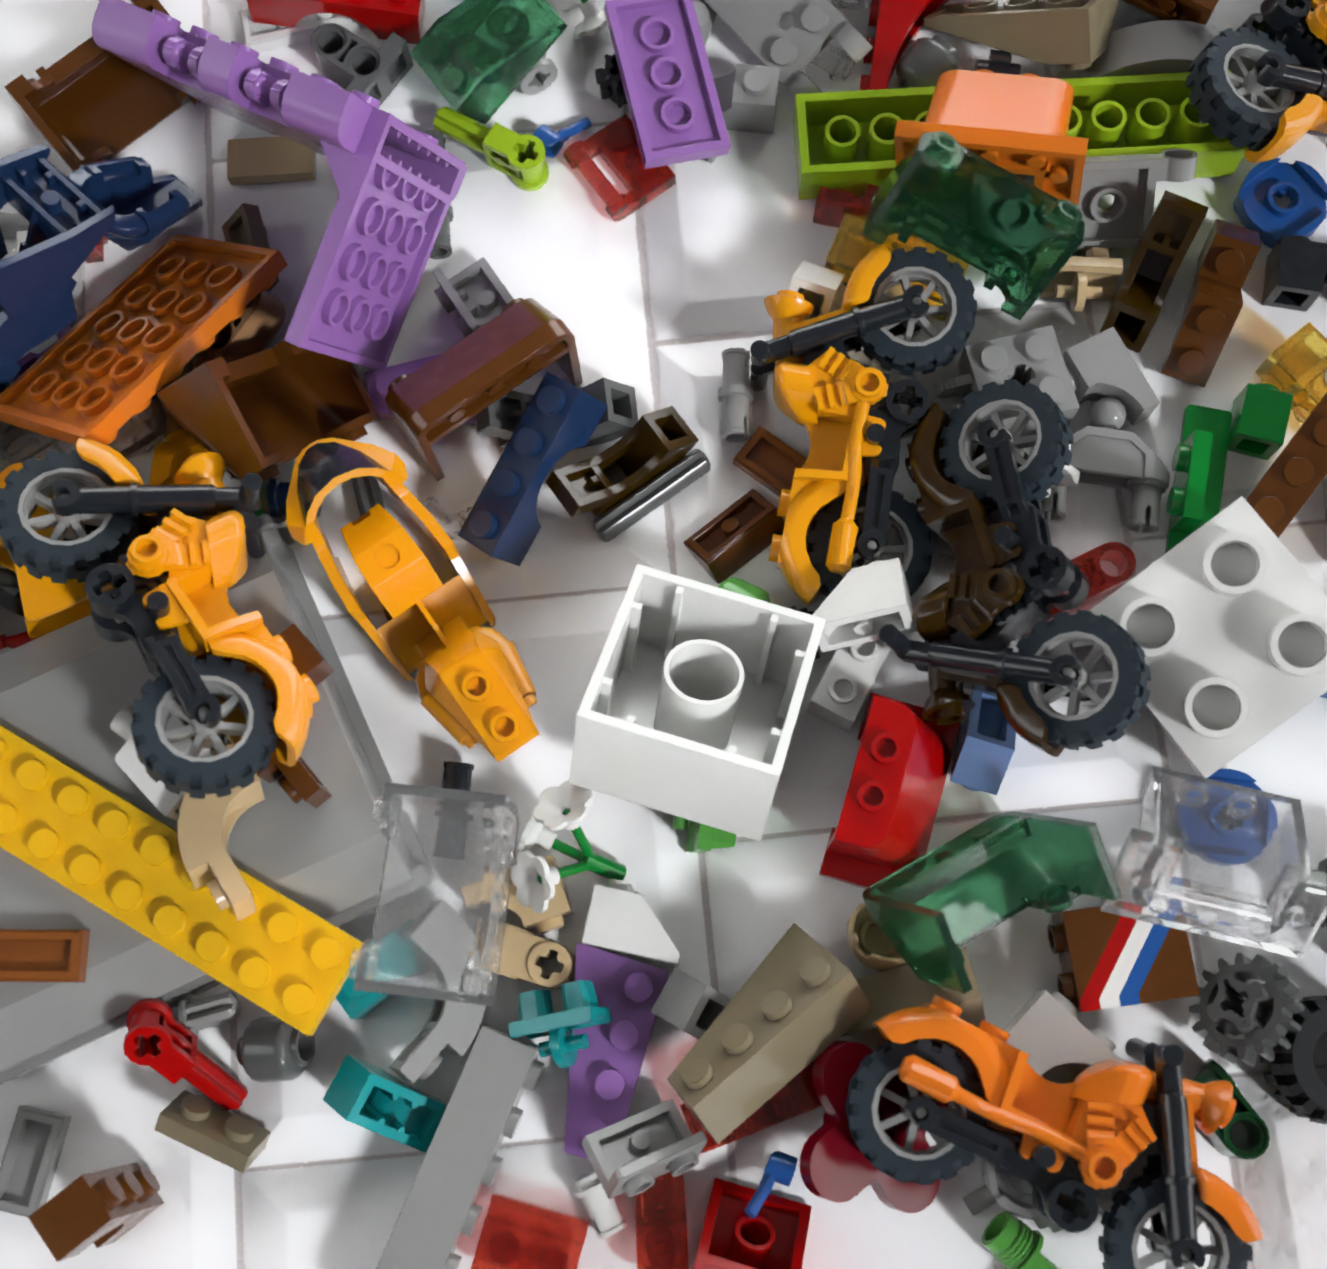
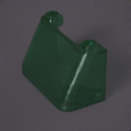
(978, 216)

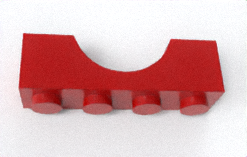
(380, 16)

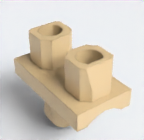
(1086, 278)

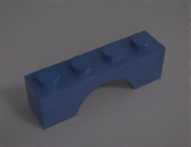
(553, 424)

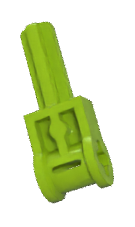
(502, 147)

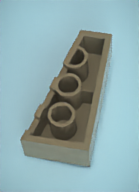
(768, 1033)

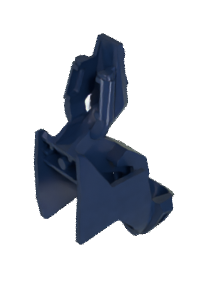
(65, 225)

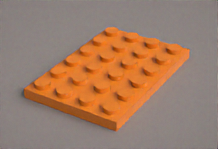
(138, 338)

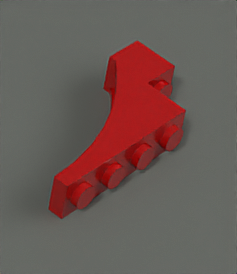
(896, 27)

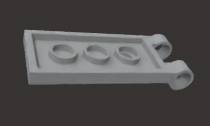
(791, 49)
(1133, 185)

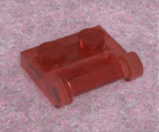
(621, 153)

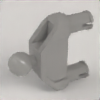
(1115, 460)

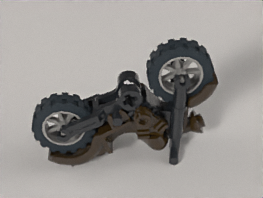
(1011, 579)

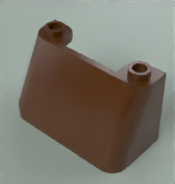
(95, 102)
(269, 406)

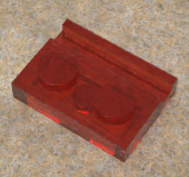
(528, 1237)

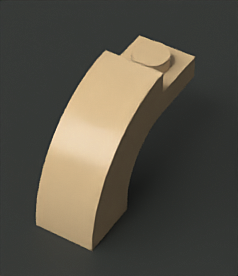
(203, 844)

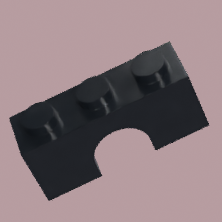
(1295, 273)

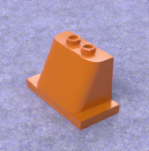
(1010, 122)

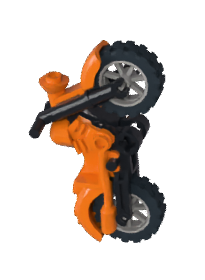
(1058, 1134)

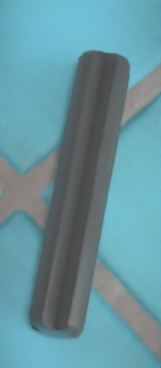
(651, 495)

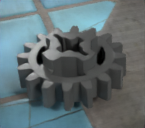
(1266, 1010)

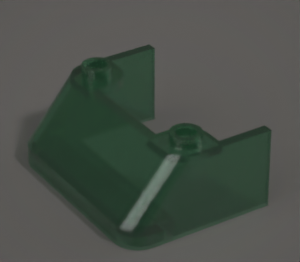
(983, 881)

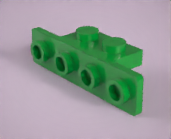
(1199, 471)

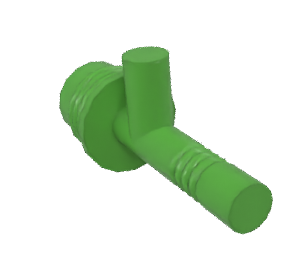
(1015, 1243)

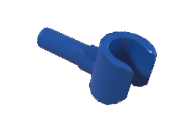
(554, 140)
(778, 1169)

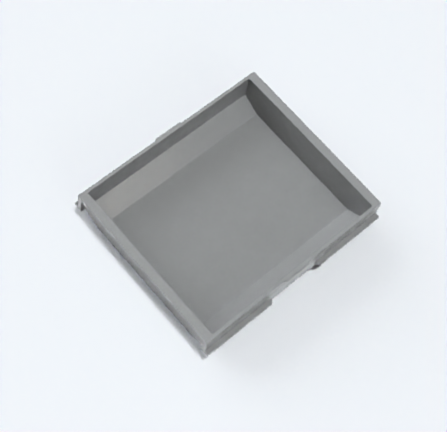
(326, 857)

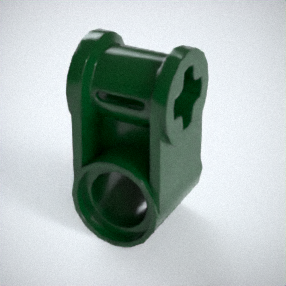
(1257, 1130)

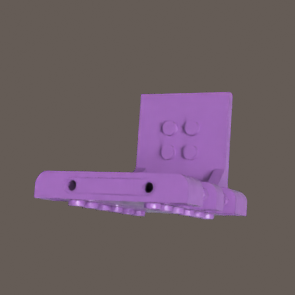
(388, 175)

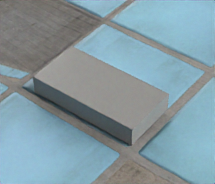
(31, 1159)

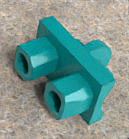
(579, 1012)

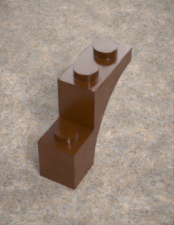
(1212, 302)

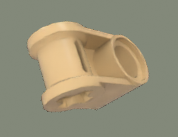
(524, 956)

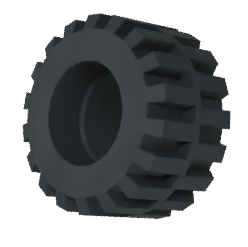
(1294, 1067)

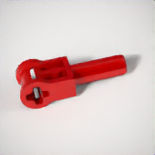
(174, 1054)

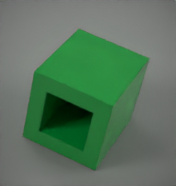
(1259, 420)

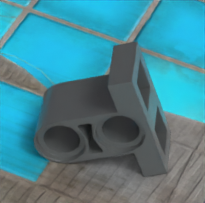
(357, 57)

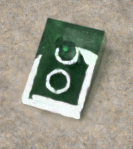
(486, 50)

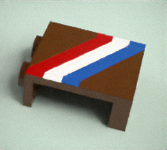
(1119, 960)

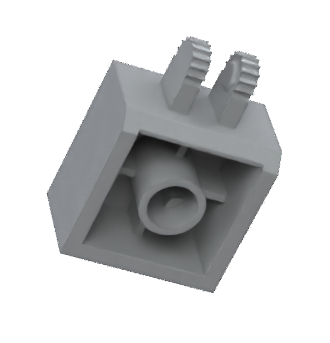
(1024, 357)

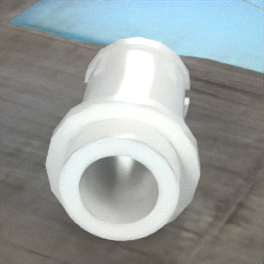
(602, 1211)

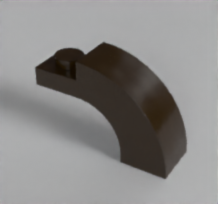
(1153, 269)
(635, 459)

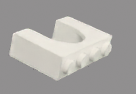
(1055, 1037)

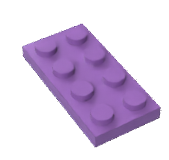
(667, 81)

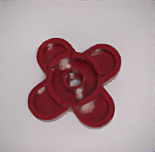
(830, 1158)

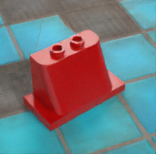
(889, 793)

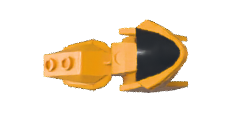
(465, 671)

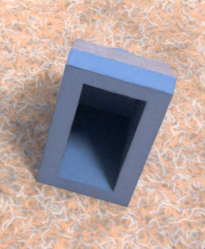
(983, 746)

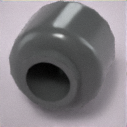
(926, 62)
(274, 1050)

